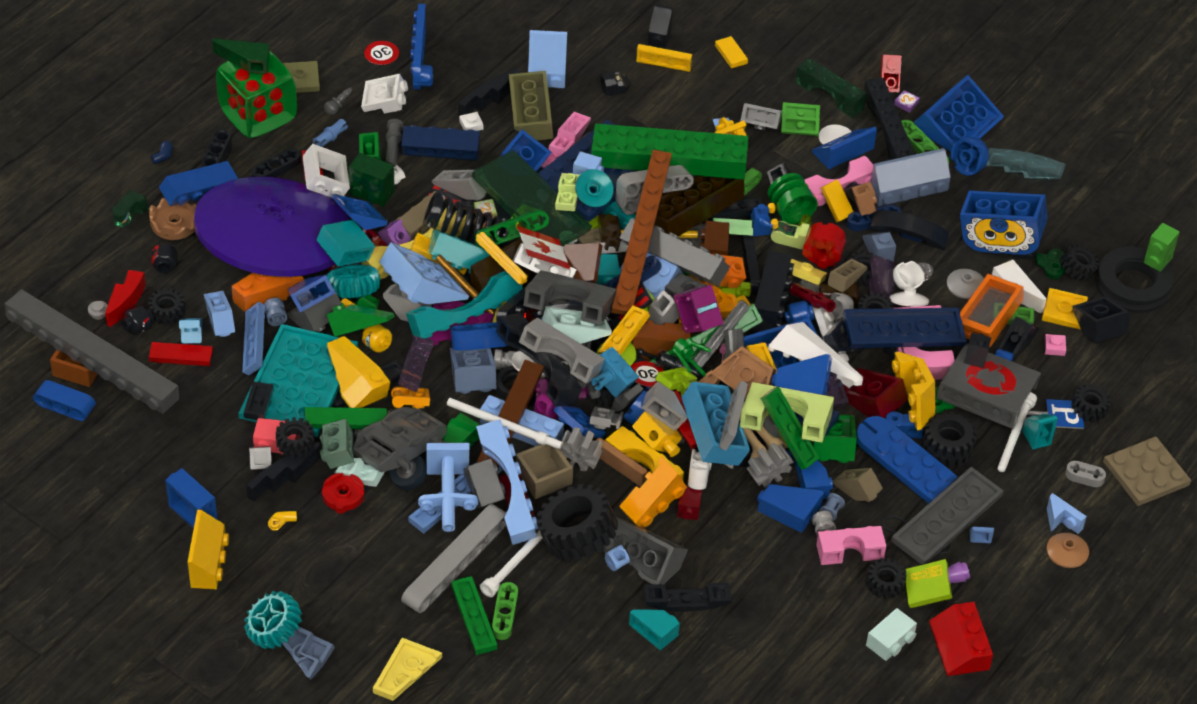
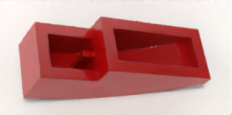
(125, 296)

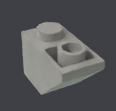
(663, 309)

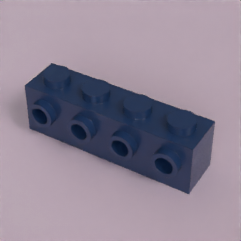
(441, 142)

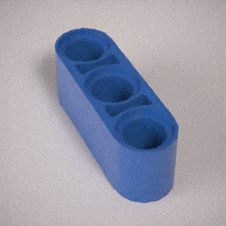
(475, 336)
(64, 400)

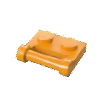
(408, 397)

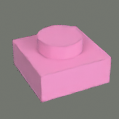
(1055, 344)

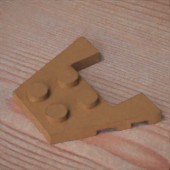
(739, 367)

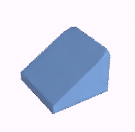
(981, 534)

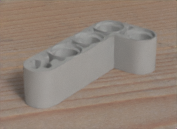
(631, 184)

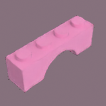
(858, 170)

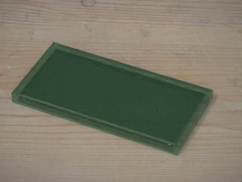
(523, 190)

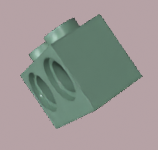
(337, 444)

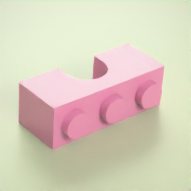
(866, 540)

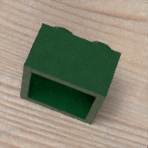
(371, 179)

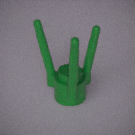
(684, 349)

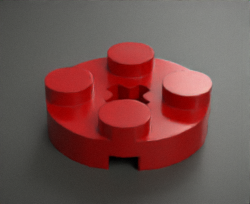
(343, 502)

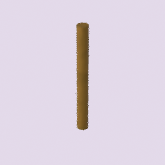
(459, 279)

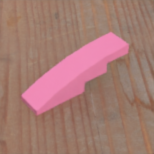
(567, 136)

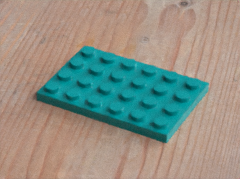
(300, 374)

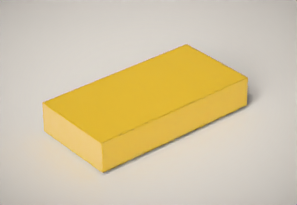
(731, 52)
(836, 200)

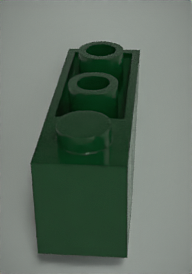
(246, 55)

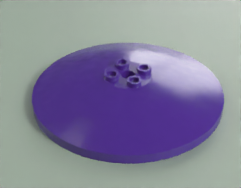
(266, 225)

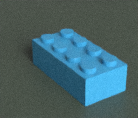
(707, 412)

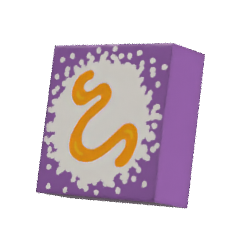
(906, 101)

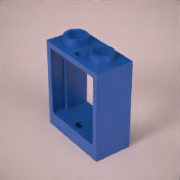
(188, 496)

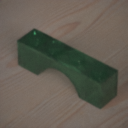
(847, 96)

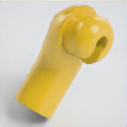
(281, 518)

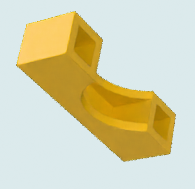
(638, 450)

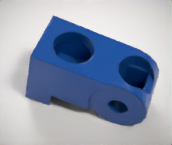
(903, 423)

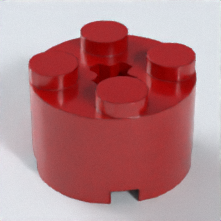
(824, 244)

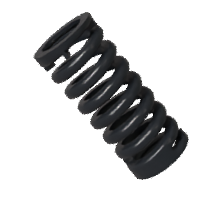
(437, 206)

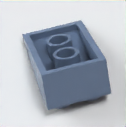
(473, 370)

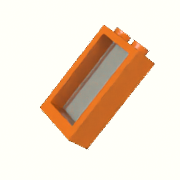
(991, 307)

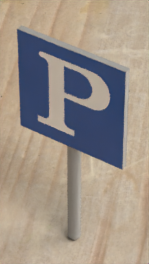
(1064, 413)

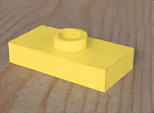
(808, 273)

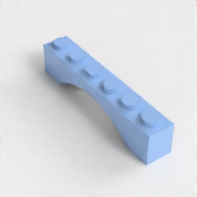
(518, 517)

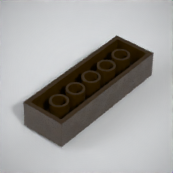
(690, 207)

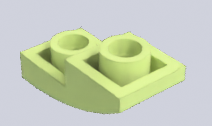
(567, 195)

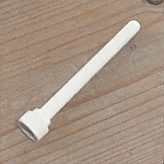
(1028, 404)
(491, 585)

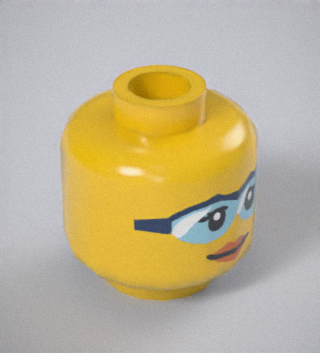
(377, 338)

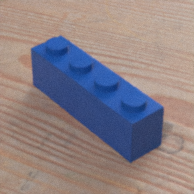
(195, 183)

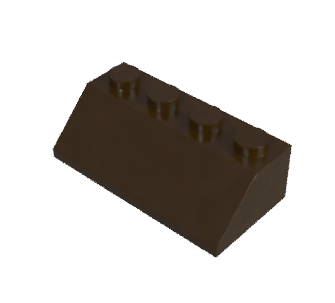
(484, 269)

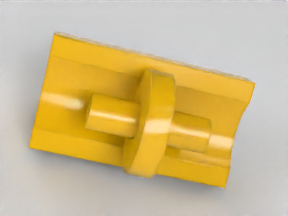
(729, 127)

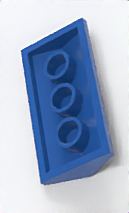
(360, 211)

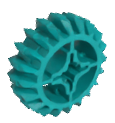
(354, 280)
(277, 624)

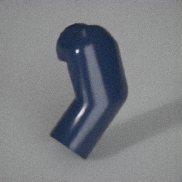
(165, 152)

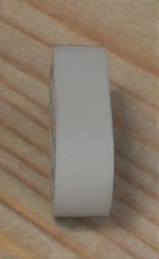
(1085, 474)

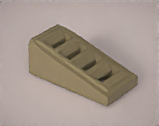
(844, 276)

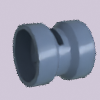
(275, 311)

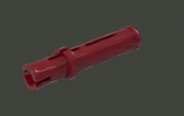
(817, 299)

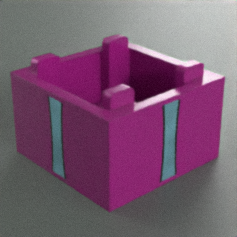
(698, 309)

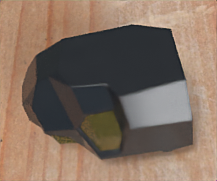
(614, 83)

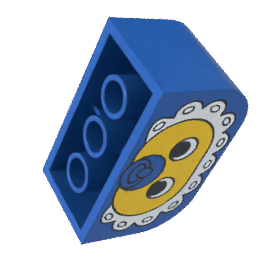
(1003, 221)

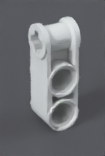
(698, 471)

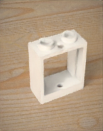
(329, 160)

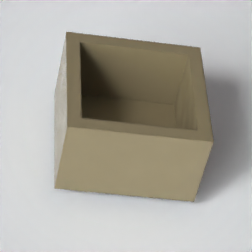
(544, 470)

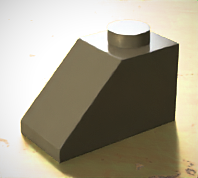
(859, 484)

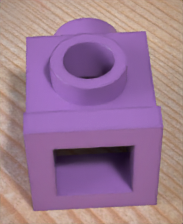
(394, 233)

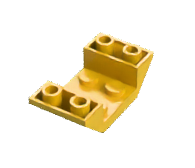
(918, 385)

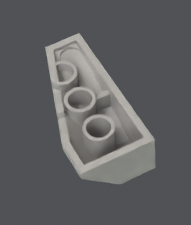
(399, 302)

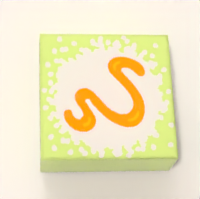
(486, 206)

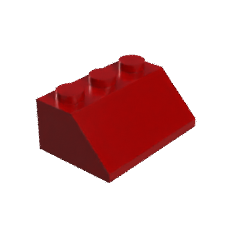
(961, 640)

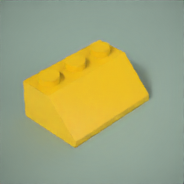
(207, 551)

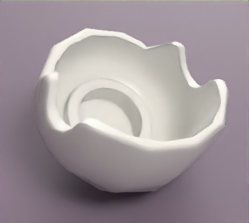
(908, 275)

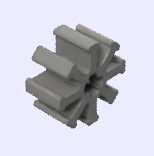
(581, 449)
(769, 465)

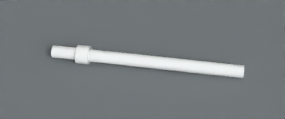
(540, 437)

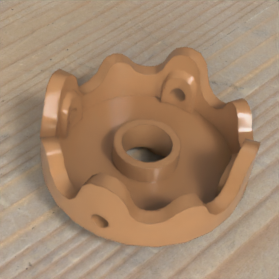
(163, 214)

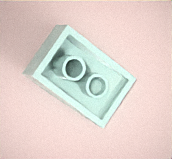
(570, 324)

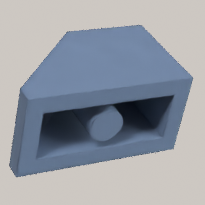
(881, 244)

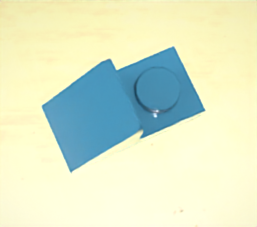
(191, 330)

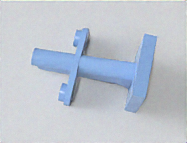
(447, 460)

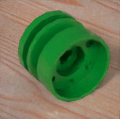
(792, 198)

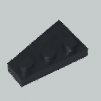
(838, 339)

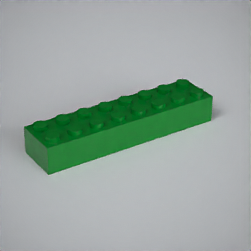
(697, 151)

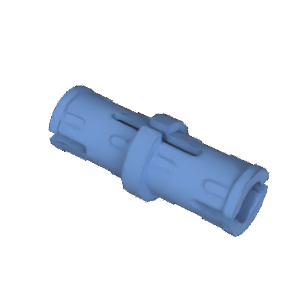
(330, 133)

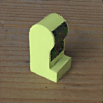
(790, 234)

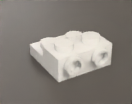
(384, 94)

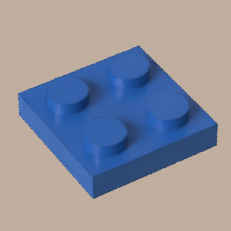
(578, 419)

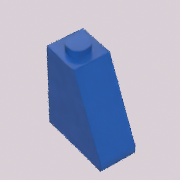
(311, 291)
(805, 376)
(790, 505)

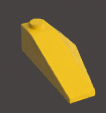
(358, 376)

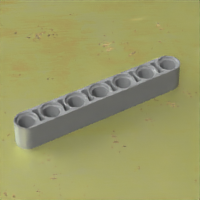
(454, 559)

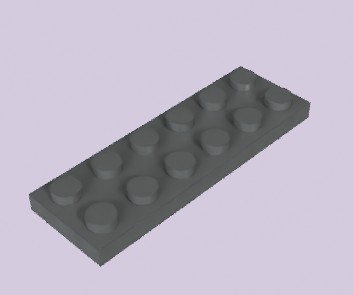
(947, 516)

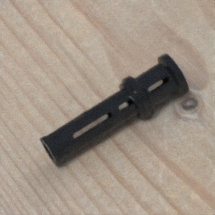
(670, 362)

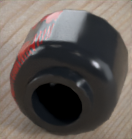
(164, 258)

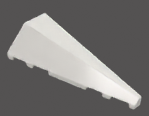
(804, 344)

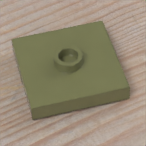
(304, 75)

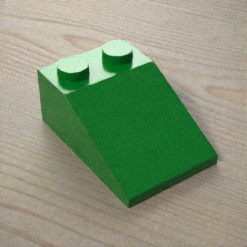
(839, 442)

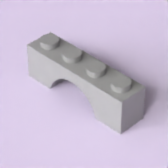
(545, 338)

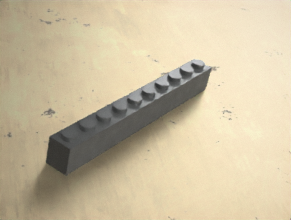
(92, 351)

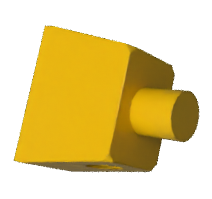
(657, 434)

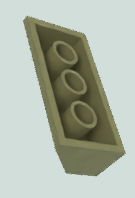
(531, 104)

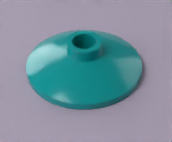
(597, 180)

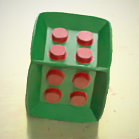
(257, 100)

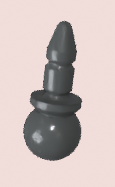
(332, 107)

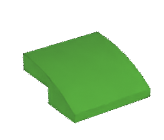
(800, 119)
(738, 227)

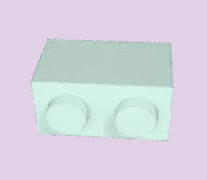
(891, 634)

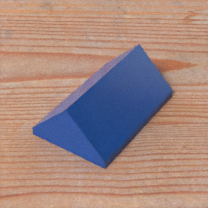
(846, 147)

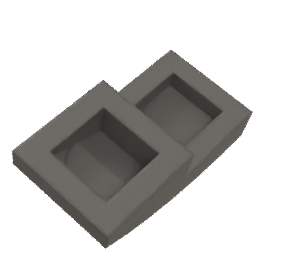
(626, 398)

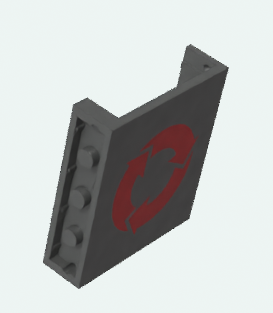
(990, 391)

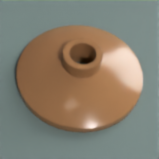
(1066, 556)

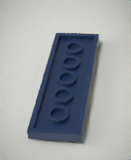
(904, 327)

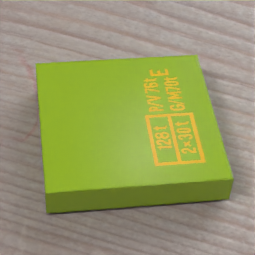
(928, 583)

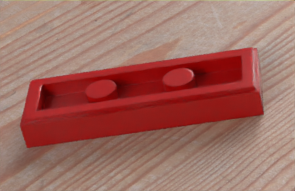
(180, 354)

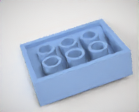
(420, 277)

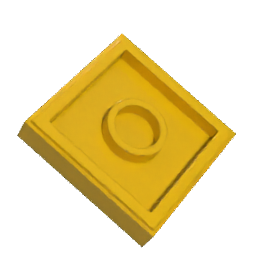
(1060, 308)

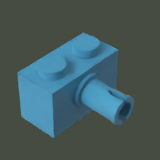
(614, 374)

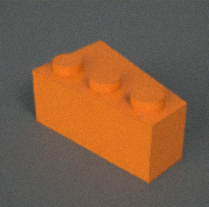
(260, 288)

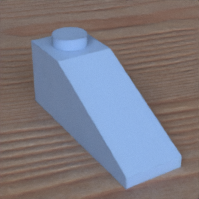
(219, 313)

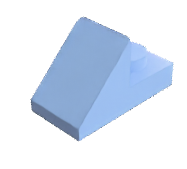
(1062, 512)

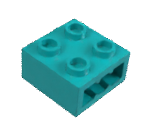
(345, 243)

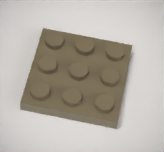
(1147, 471)

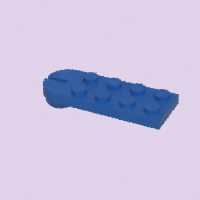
(421, 73)
(904, 457)

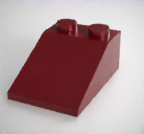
(877, 394)

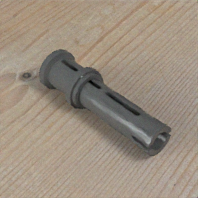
(393, 138)

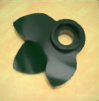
(1051, 263)

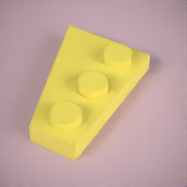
(404, 668)

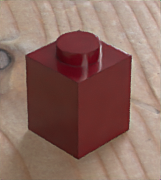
(689, 504)

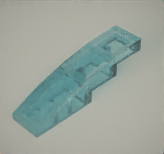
(1030, 164)

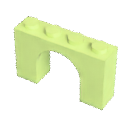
(813, 407)

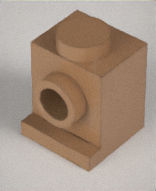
(865, 198)

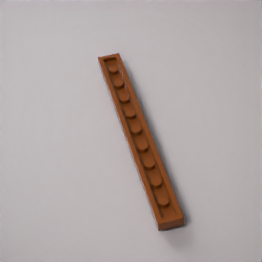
(641, 232)

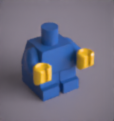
(761, 221)

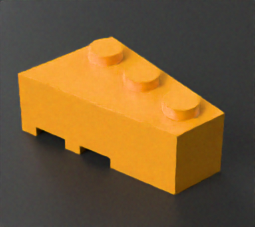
(654, 495)

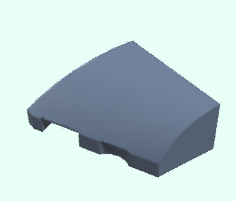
(308, 651)

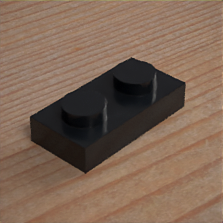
(258, 400)

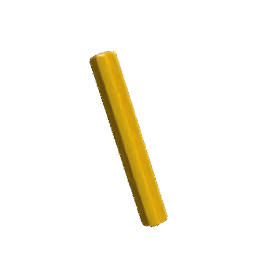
(511, 268)

